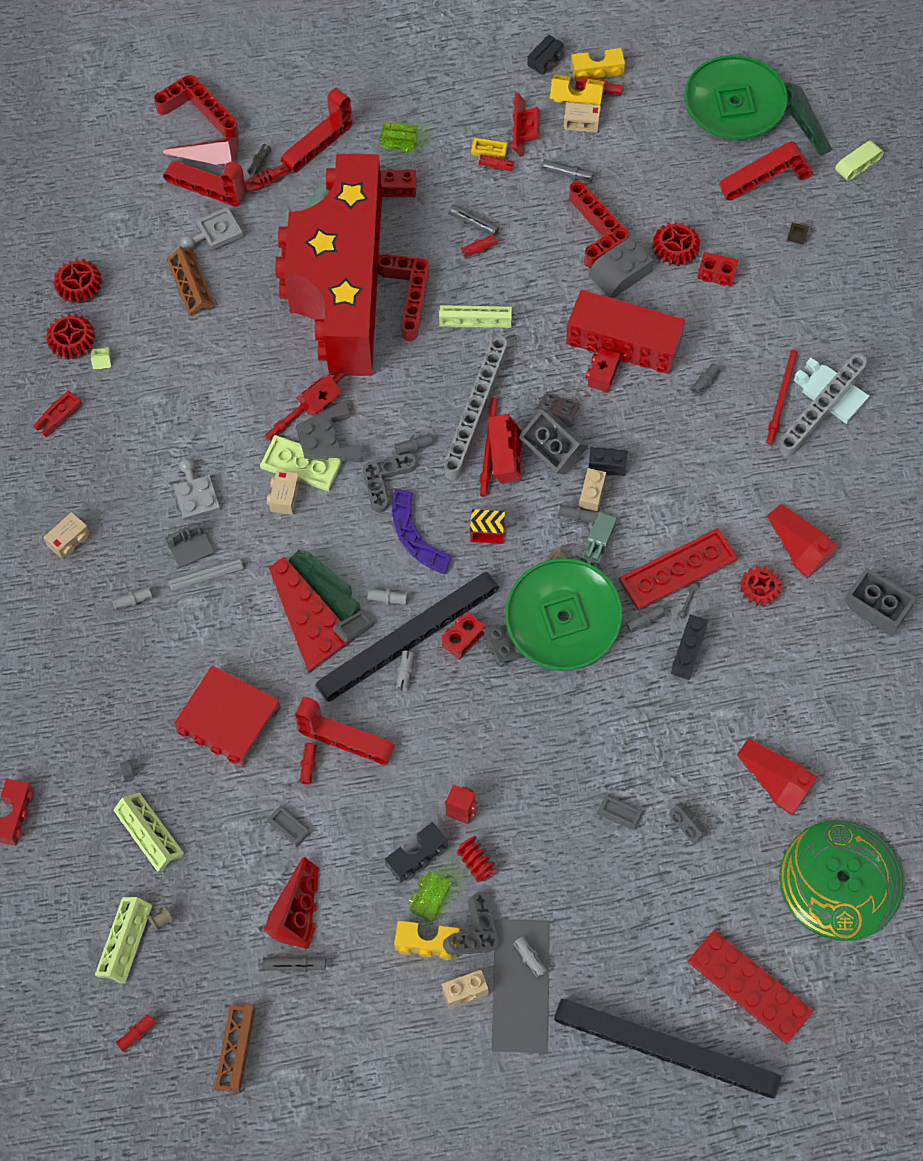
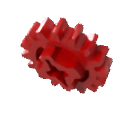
(759, 593)

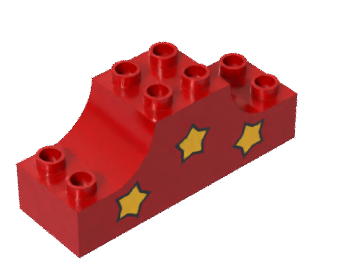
(333, 263)

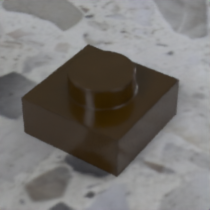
(797, 233)

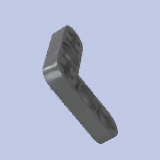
(381, 473)
(481, 933)

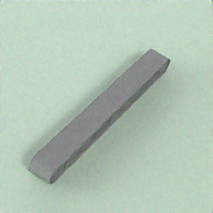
(475, 414)

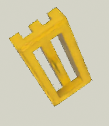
(489, 150)

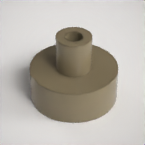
(556, 554)

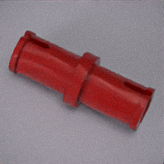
(496, 163)
(479, 246)
(308, 764)
(135, 1032)

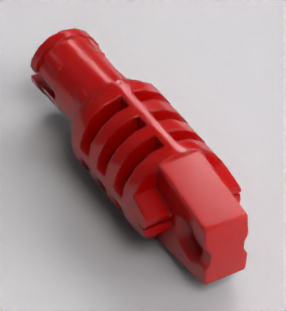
(609, 88)
(265, 178)

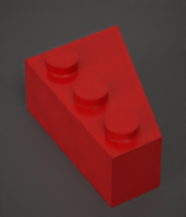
(505, 448)

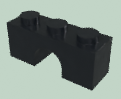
(689, 647)
(405, 865)

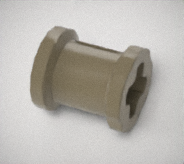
(160, 918)

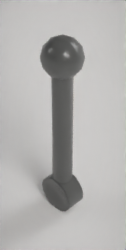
(693, 588)

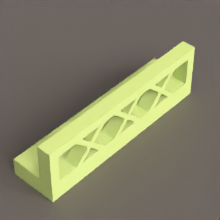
(475, 316)
(143, 831)
(126, 939)

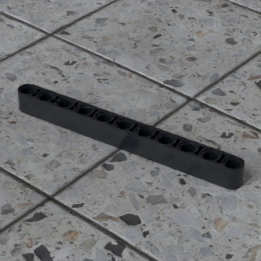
(407, 636)
(668, 1048)

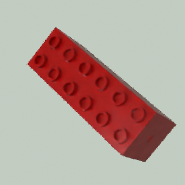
(633, 331)

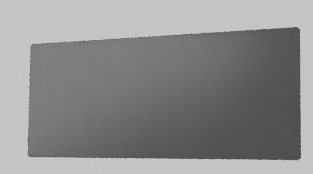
(519, 996)

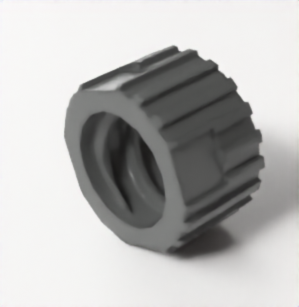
(126, 769)

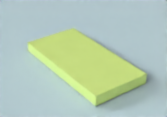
(288, 456)

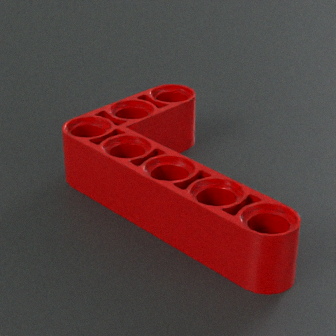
(192, 89)
(323, 135)
(765, 168)
(227, 189)
(601, 220)
(416, 276)
(339, 735)

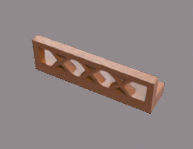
(193, 277)
(242, 1048)

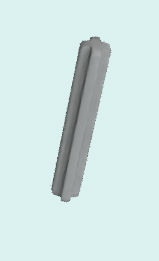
(205, 574)

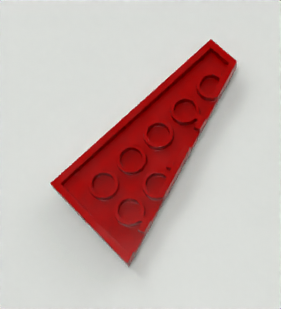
(307, 615)

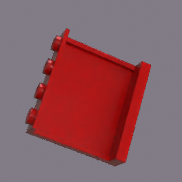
(226, 715)

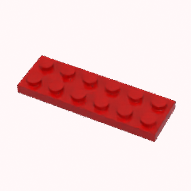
(678, 569)
(750, 986)

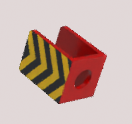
(487, 526)

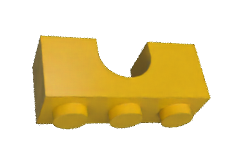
(611, 65)
(562, 91)
(408, 941)

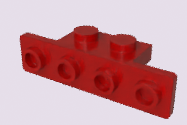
(525, 124)

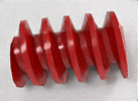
(475, 860)

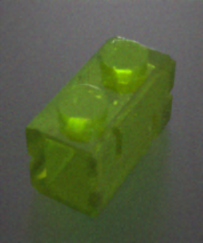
(399, 136)
(430, 896)

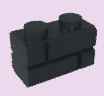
(546, 54)
(608, 460)

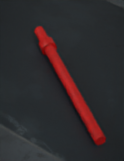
(774, 425)
(280, 426)
(485, 477)

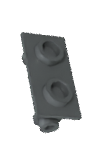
(683, 818)

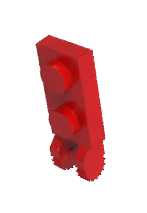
(57, 413)

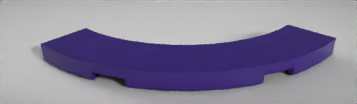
(410, 536)

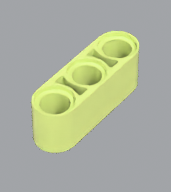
(859, 160)

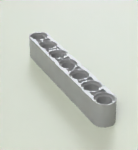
(818, 411)

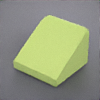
(101, 358)

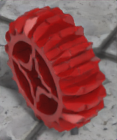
(679, 238)
(87, 275)
(70, 336)

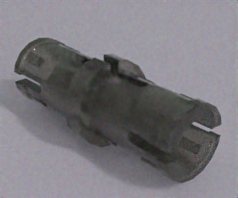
(259, 159)

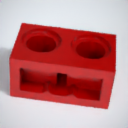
(718, 265)
(467, 638)

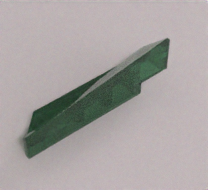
(804, 116)
(326, 584)

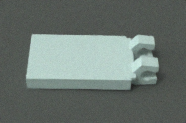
(821, 376)

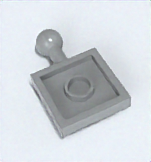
(216, 229)
(196, 495)

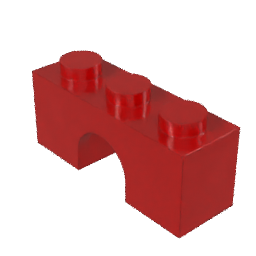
(18, 795)

